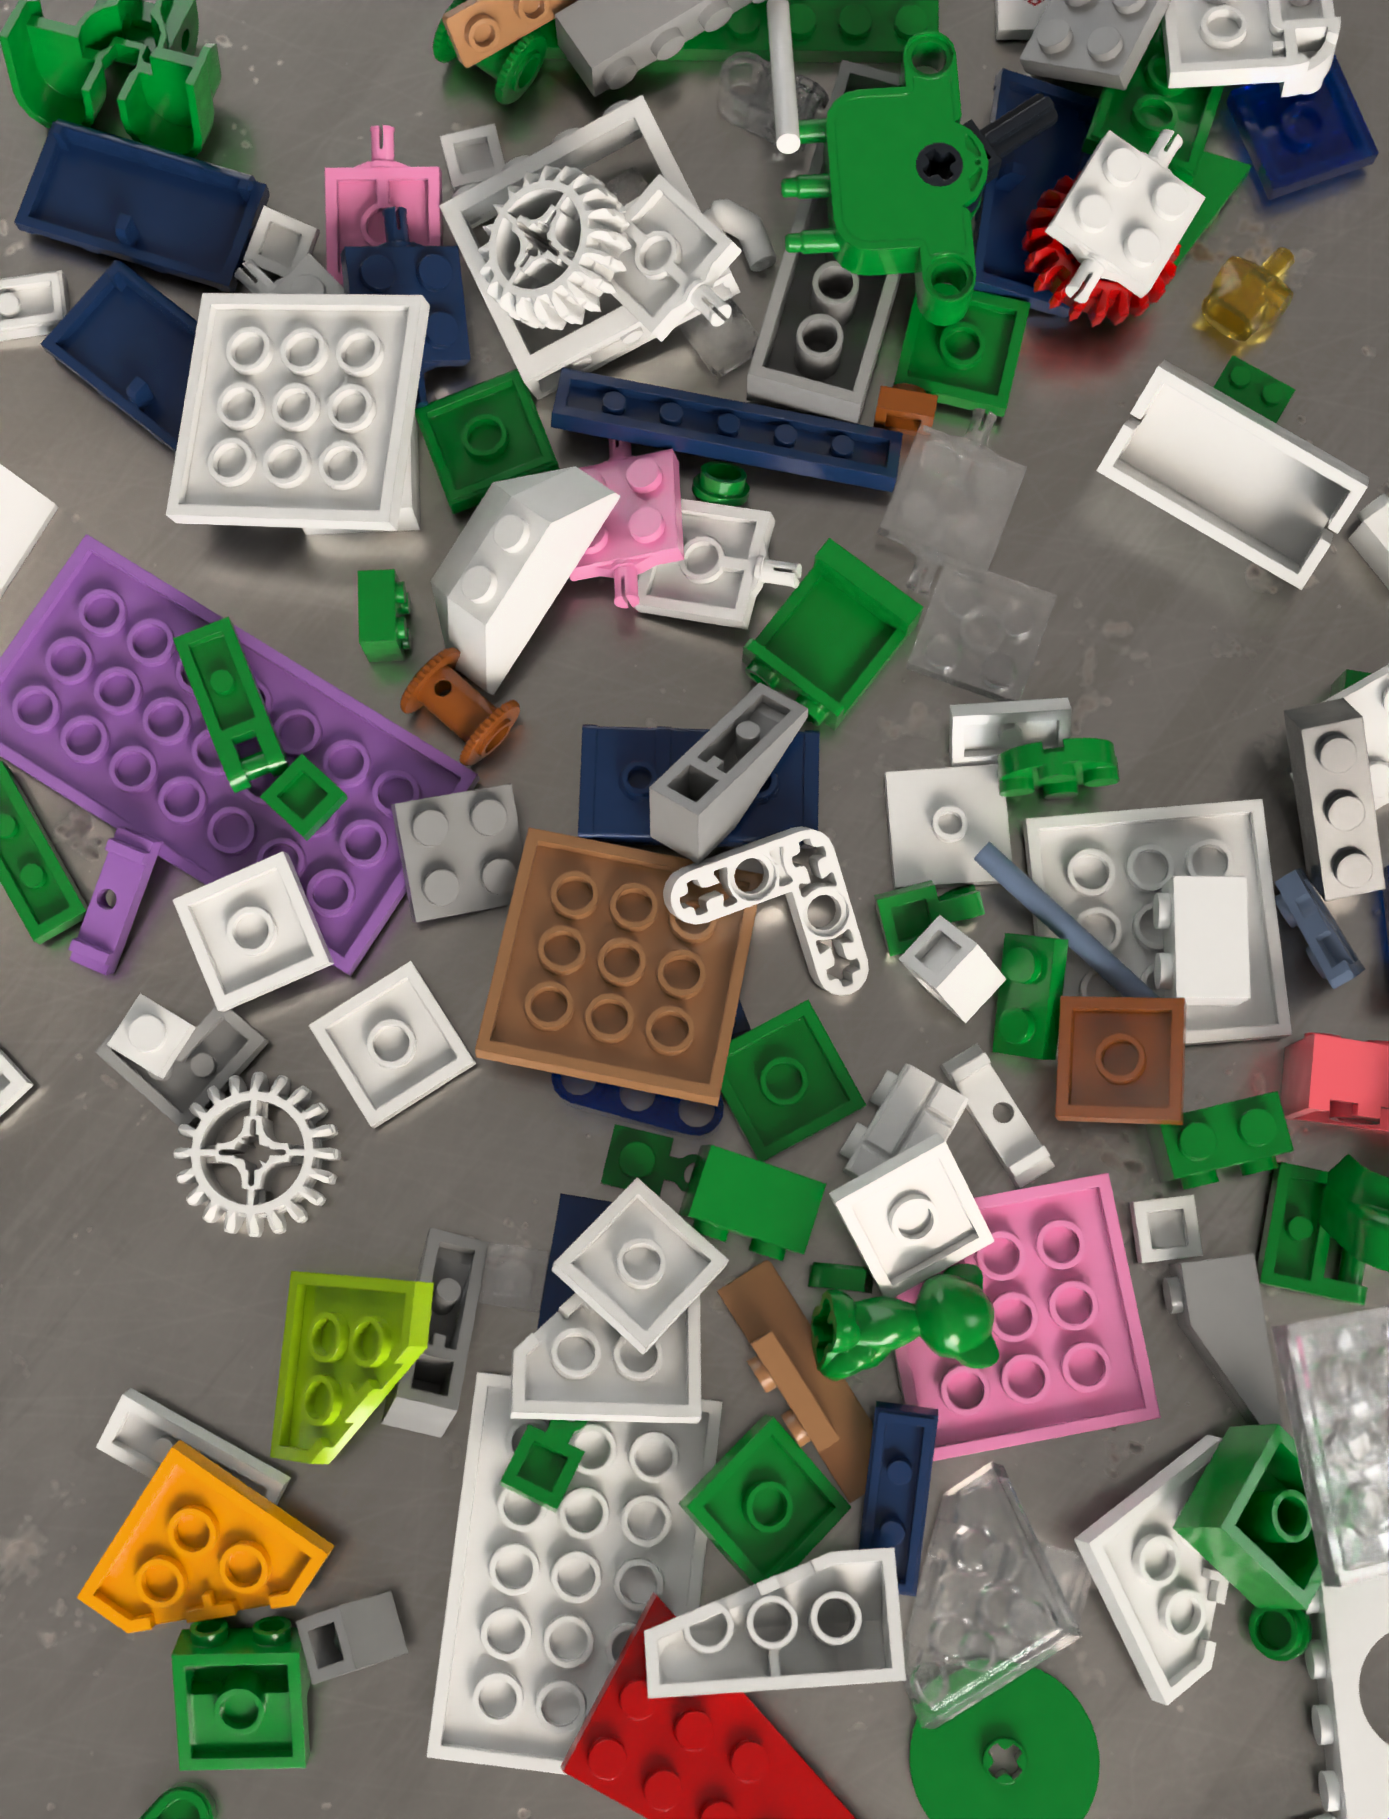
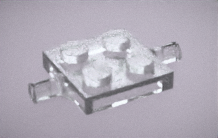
(951, 499)

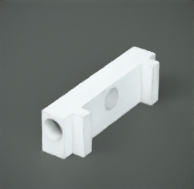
(1011, 1141)

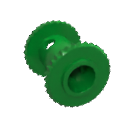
(512, 66)

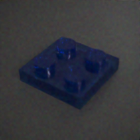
(1302, 136)

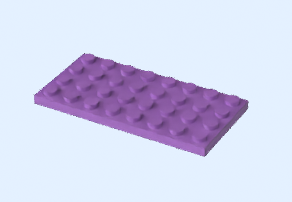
(113, 725)

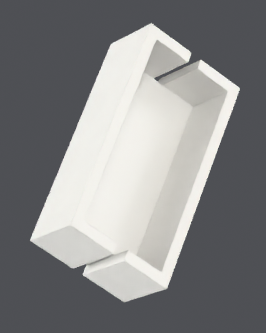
(1233, 474)

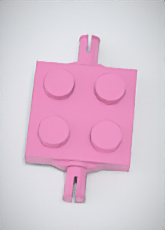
(361, 192)
(642, 525)

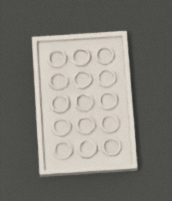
(554, 1596)

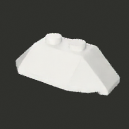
(514, 566)

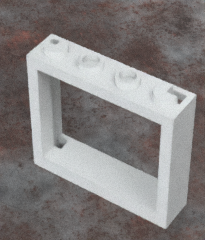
(577, 148)

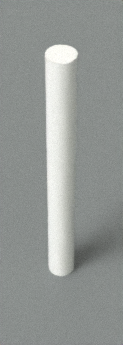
(783, 76)

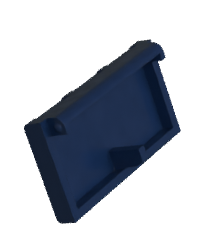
(1021, 182)
(142, 204)
(130, 349)
(626, 761)

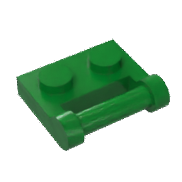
(1295, 1244)

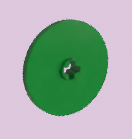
(1054, 1760)

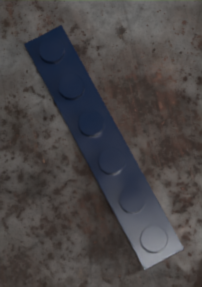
(727, 430)

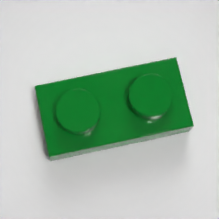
(1030, 996)

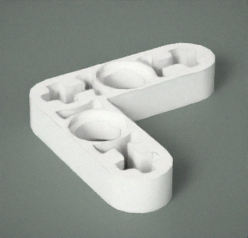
(782, 878)

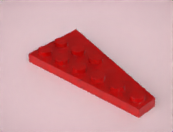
(690, 1752)

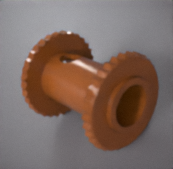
(461, 710)

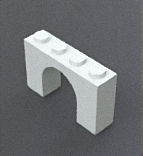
(1344, 1630)

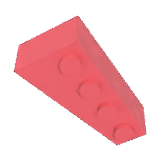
(1337, 1082)

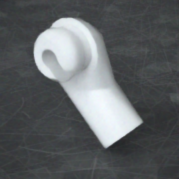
(747, 228)

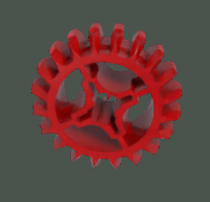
(1057, 268)

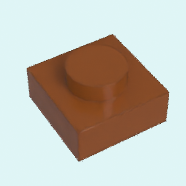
(904, 408)

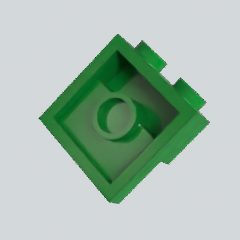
(241, 1696)

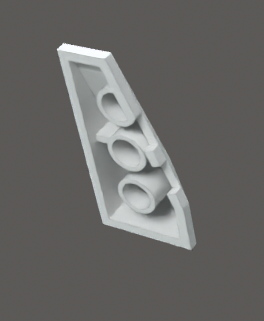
(798, 1629)

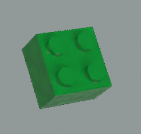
(1255, 1518)

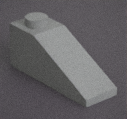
(722, 773)
(1225, 1322)
(432, 1387)

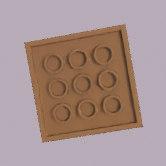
(608, 979)

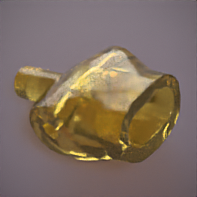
(1248, 295)

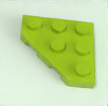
(342, 1356)

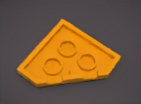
(201, 1550)

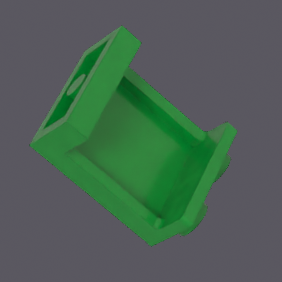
(832, 635)

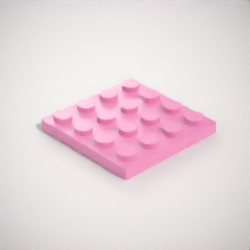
(1060, 1325)

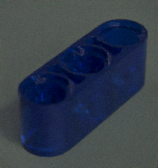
(660, 1116)

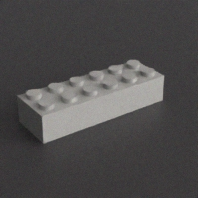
(821, 318)

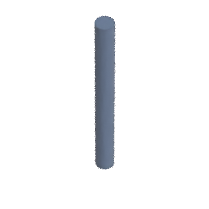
(1062, 923)

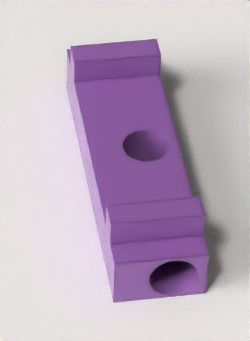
(125, 873)

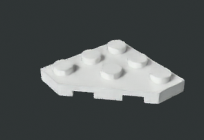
(591, 1373)
(1155, 1580)

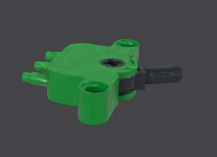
(878, 170)

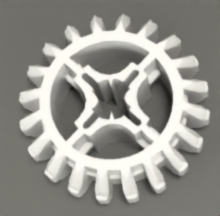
(580, 223)
(256, 1182)

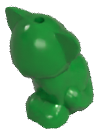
(948, 1315)

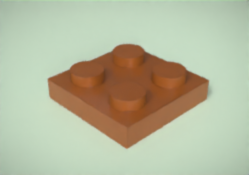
(1121, 1060)

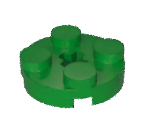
(1057, 769)

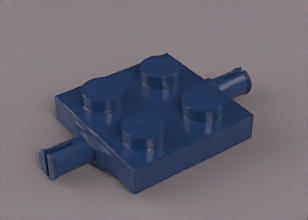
(415, 269)

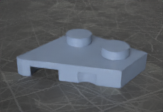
(1327, 944)

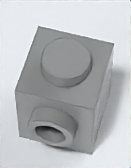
(351, 1637)

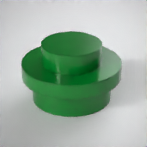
(721, 484)
(1280, 1632)

